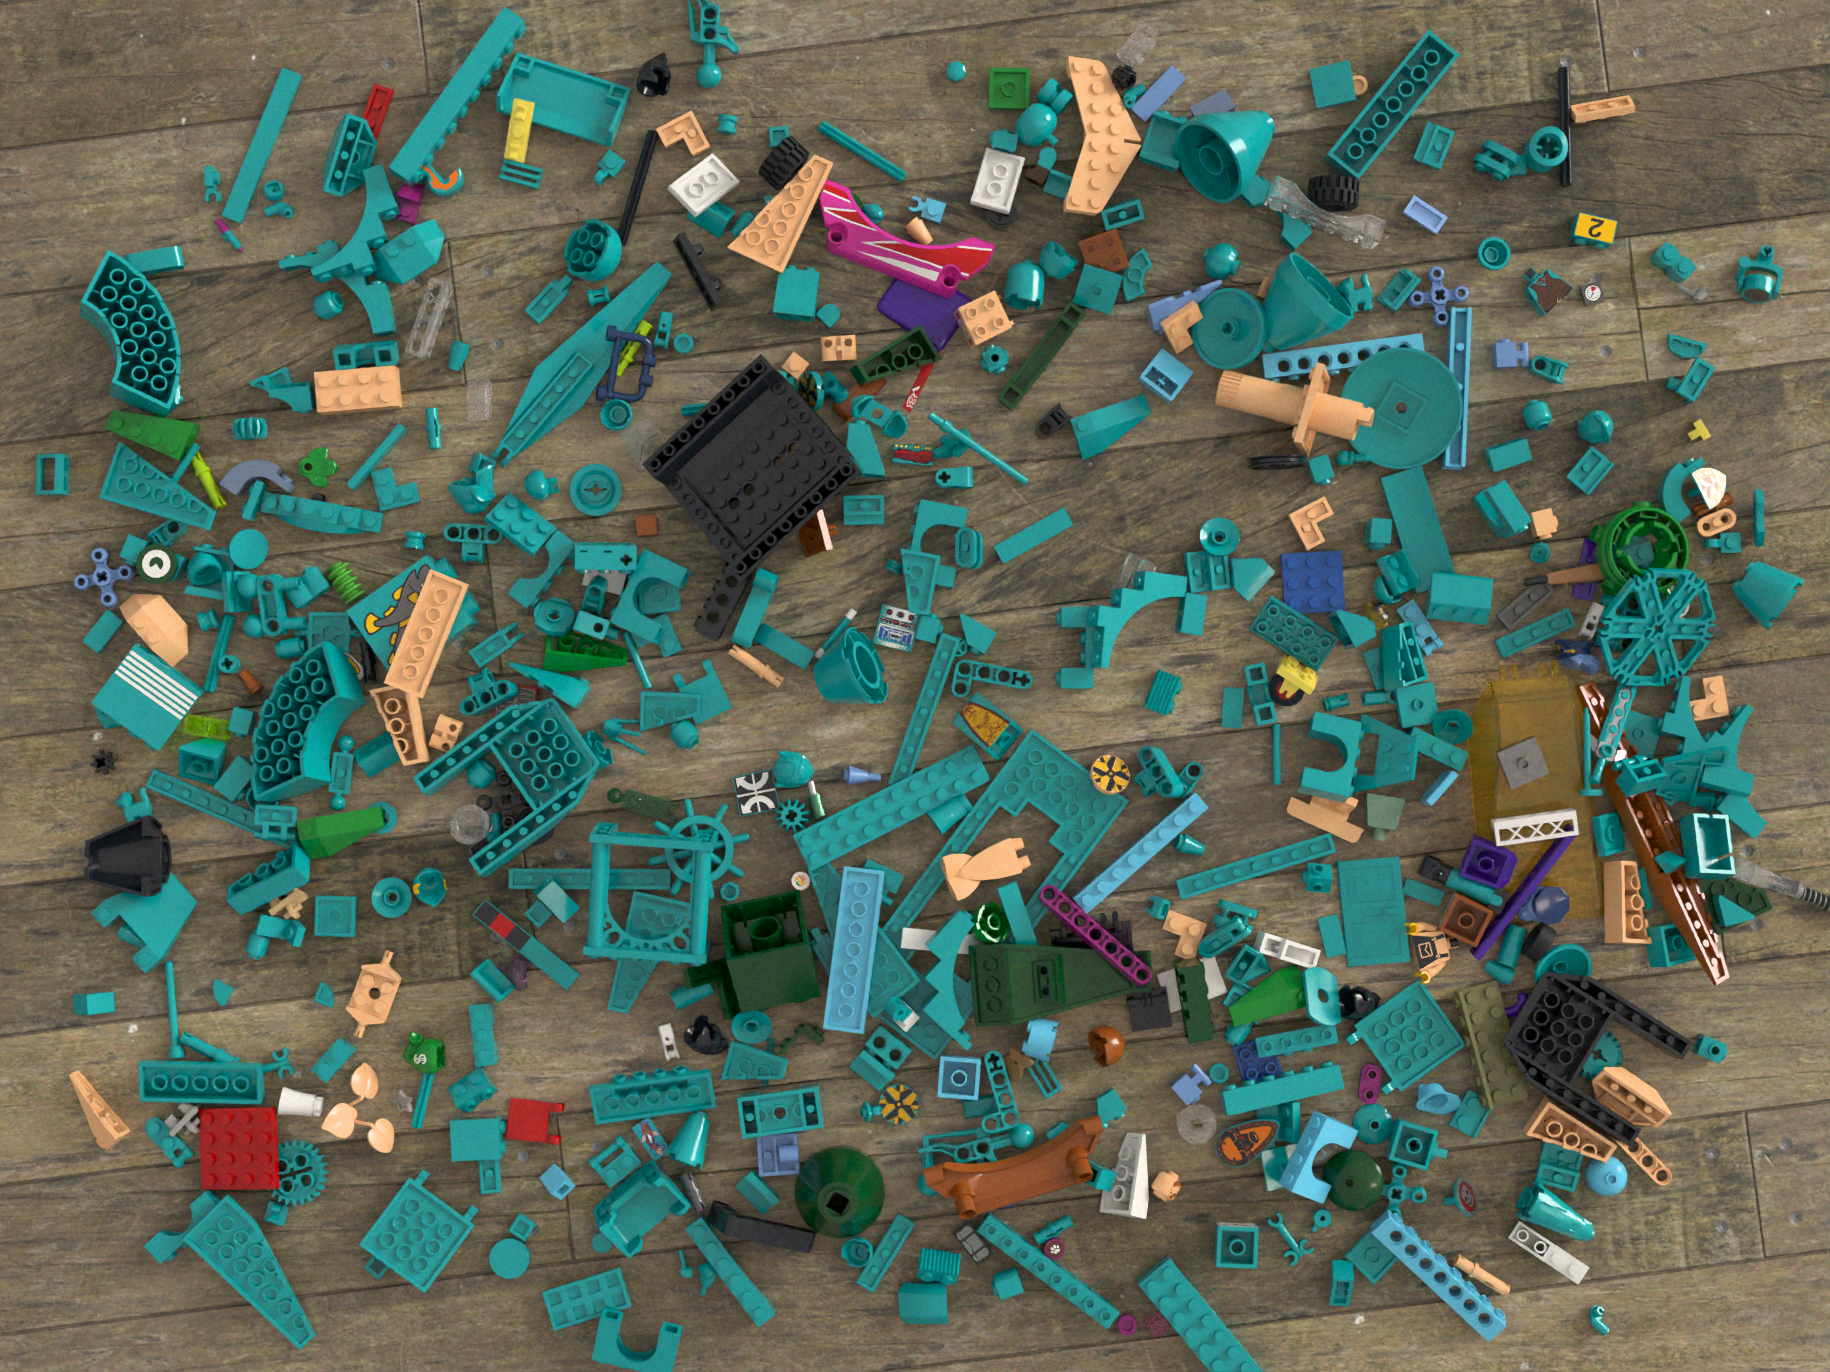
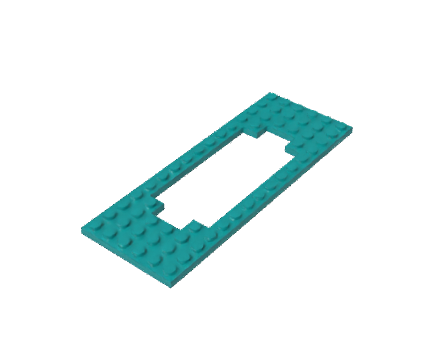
(1059, 789)

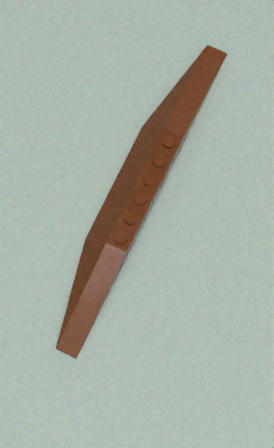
(1652, 834)

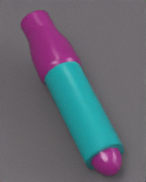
(227, 235)

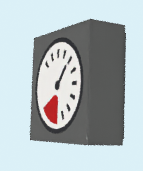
(1591, 293)

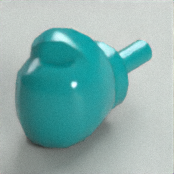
(873, 212)
(707, 1276)

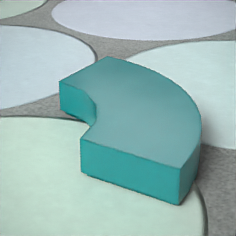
(1133, 275)
(1758, 517)

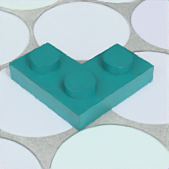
(389, 494)
(668, 641)

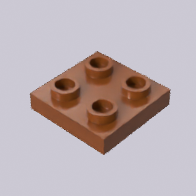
(1104, 250)

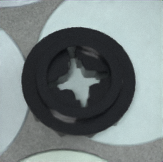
(1005, 222)

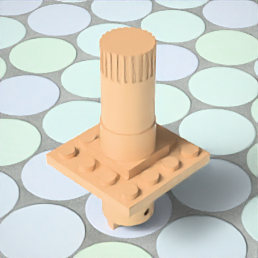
(1305, 408)

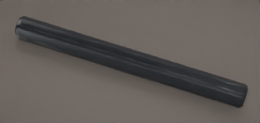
(1565, 123)
(637, 186)

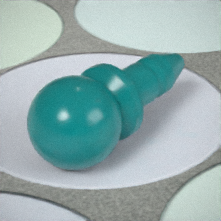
(1345, 458)

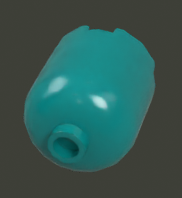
(1024, 286)

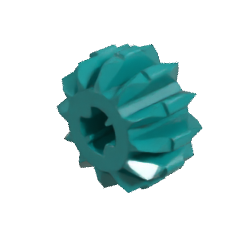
(249, 429)
(796, 820)

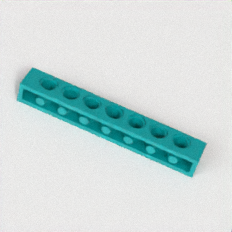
(1048, 1270)

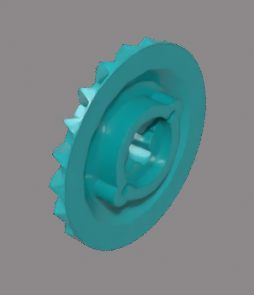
(585, 480)
(1609, 1050)

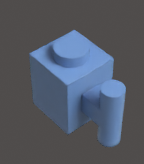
(1505, 355)
(1187, 1087)

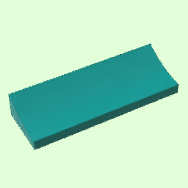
(1417, 524)
(201, 1082)

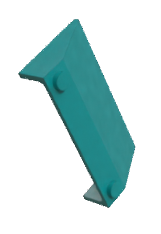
(565, 99)

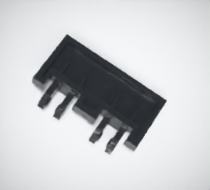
(1073, 940)

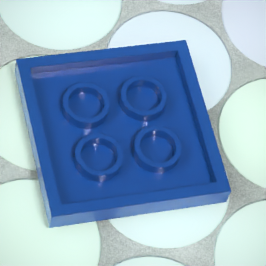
(1313, 581)

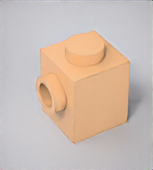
(1543, 523)

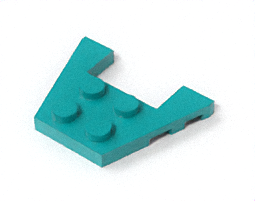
(1394, 759)
(1685, 773)

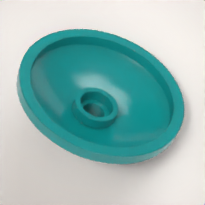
(1565, 960)

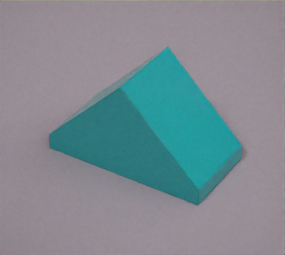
(1728, 912)
(93, 1003)

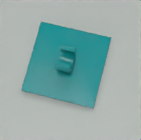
(1274, 1164)

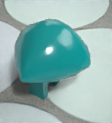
(539, 487)

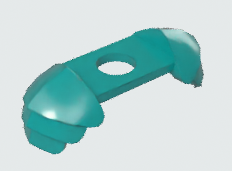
(890, 421)

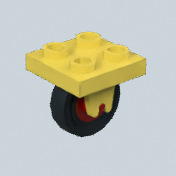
(1291, 682)

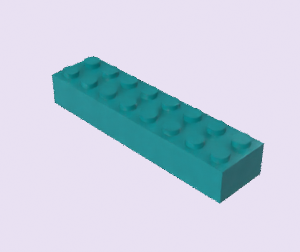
(1391, 106)
(1195, 1319)

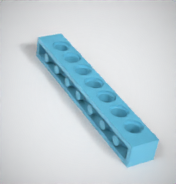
(1270, 361)
(1487, 1326)

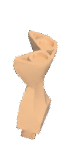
(997, 861)

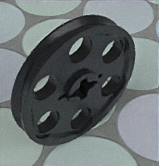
(1276, 462)

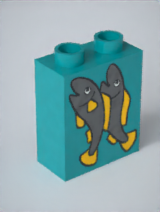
(387, 610)

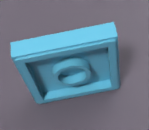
(1438, 787)

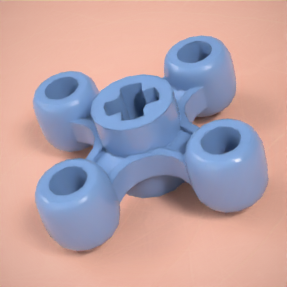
(1446, 295)
(96, 578)

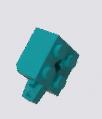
(1422, 1152)

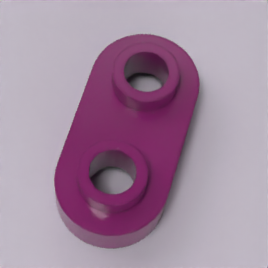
(1369, 1084)

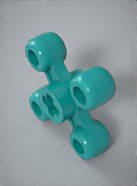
(1405, 1192)

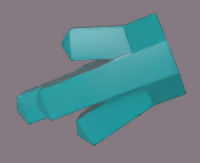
(951, 446)

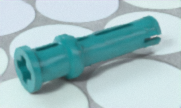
(206, 1049)

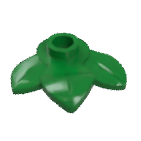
(320, 466)

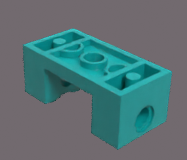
(1076, 677)
(801, 1105)

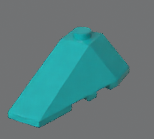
(567, 688)

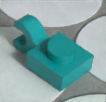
(610, 166)
(211, 182)
(1725, 543)

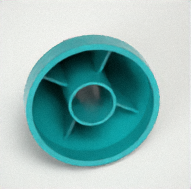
(1223, 151)
(1301, 305)

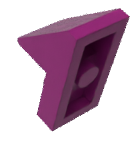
(409, 202)

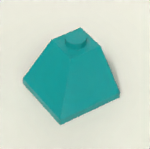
(202, 760)

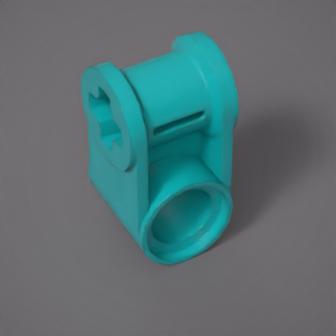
(1551, 370)
(833, 388)
(958, 478)
(165, 534)
(595, 598)
(1187, 780)

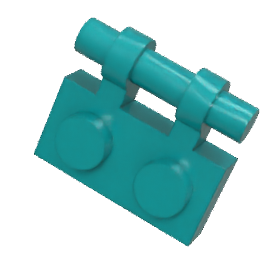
(275, 816)
(891, 880)

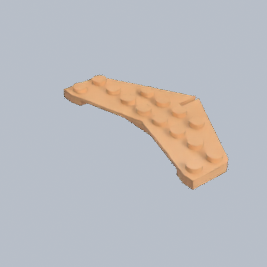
(1106, 130)

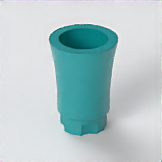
(949, 812)

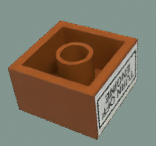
(1465, 919)

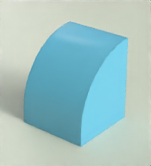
(557, 1182)

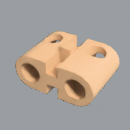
(838, 348)
(446, 733)

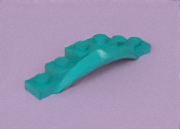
(321, 515)

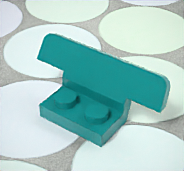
(1289, 1119)

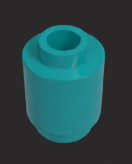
(291, 648)
(257, 945)
(1237, 1034)

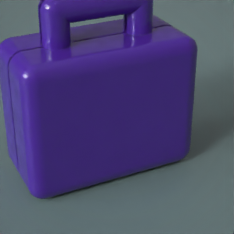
(914, 306)

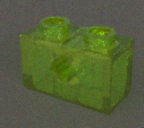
(206, 726)

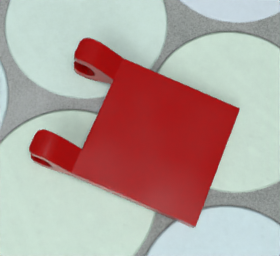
(530, 1120)

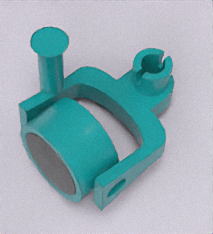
(1759, 287)

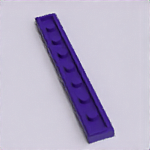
(1522, 893)

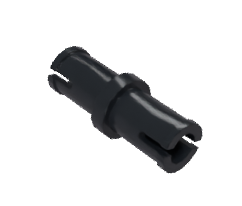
(368, 662)

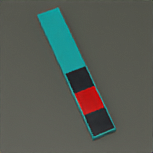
(526, 944)

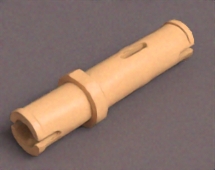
(764, 671)
(1474, 1271)

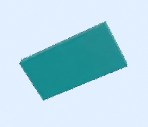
(1293, 633)

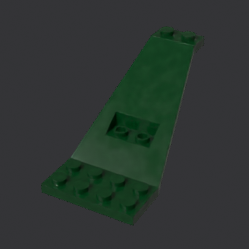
(1012, 983)

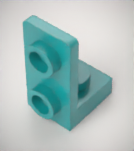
(281, 928)

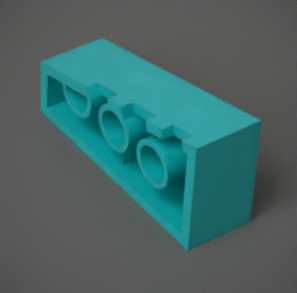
(270, 880)

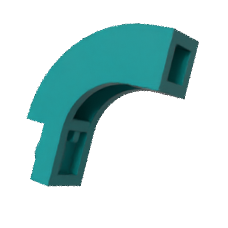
(1670, 488)

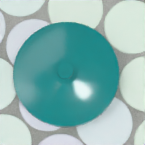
(1230, 329)

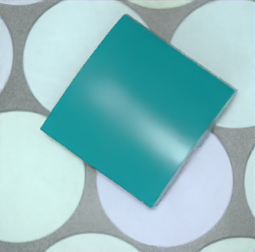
(1206, 572)
(1558, 1167)

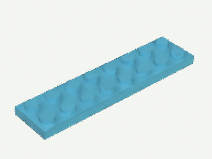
(853, 950)

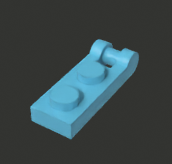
(1423, 630)

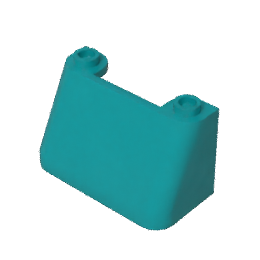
(638, 1207)

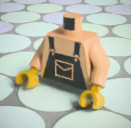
(1429, 948)

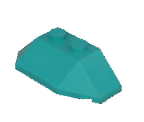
(348, 155)
(409, 253)

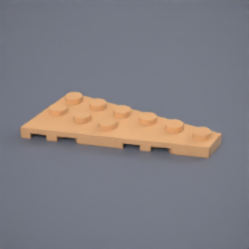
(778, 226)

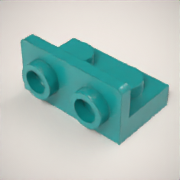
(1398, 572)

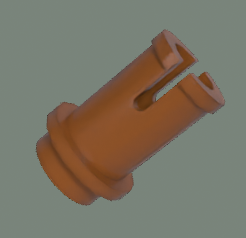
(250, 682)

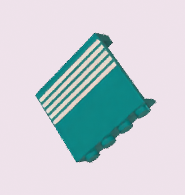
(147, 697)

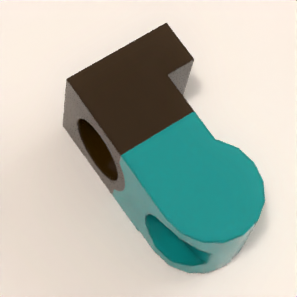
(1046, 162)

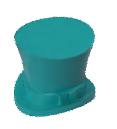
(1546, 149)

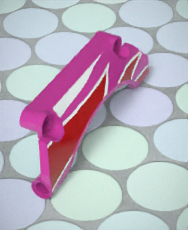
(913, 263)

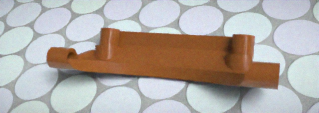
(1008, 1181)

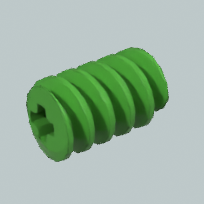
(345, 583)

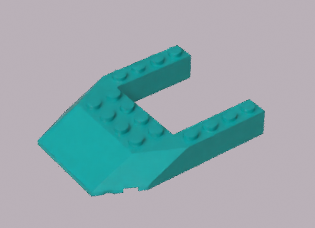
(542, 758)

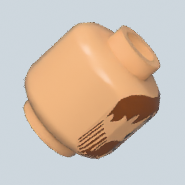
(1166, 1185)

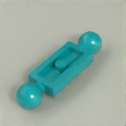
(341, 773)

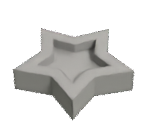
(403, 1102)

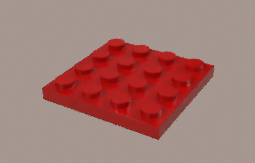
(238, 1148)

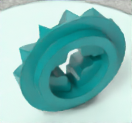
(390, 814)

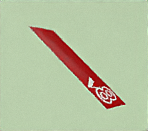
(917, 387)

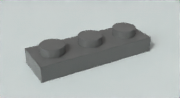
(1524, 605)

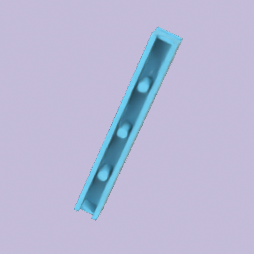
(1458, 363)

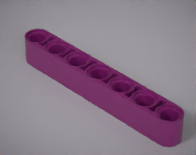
(1104, 939)

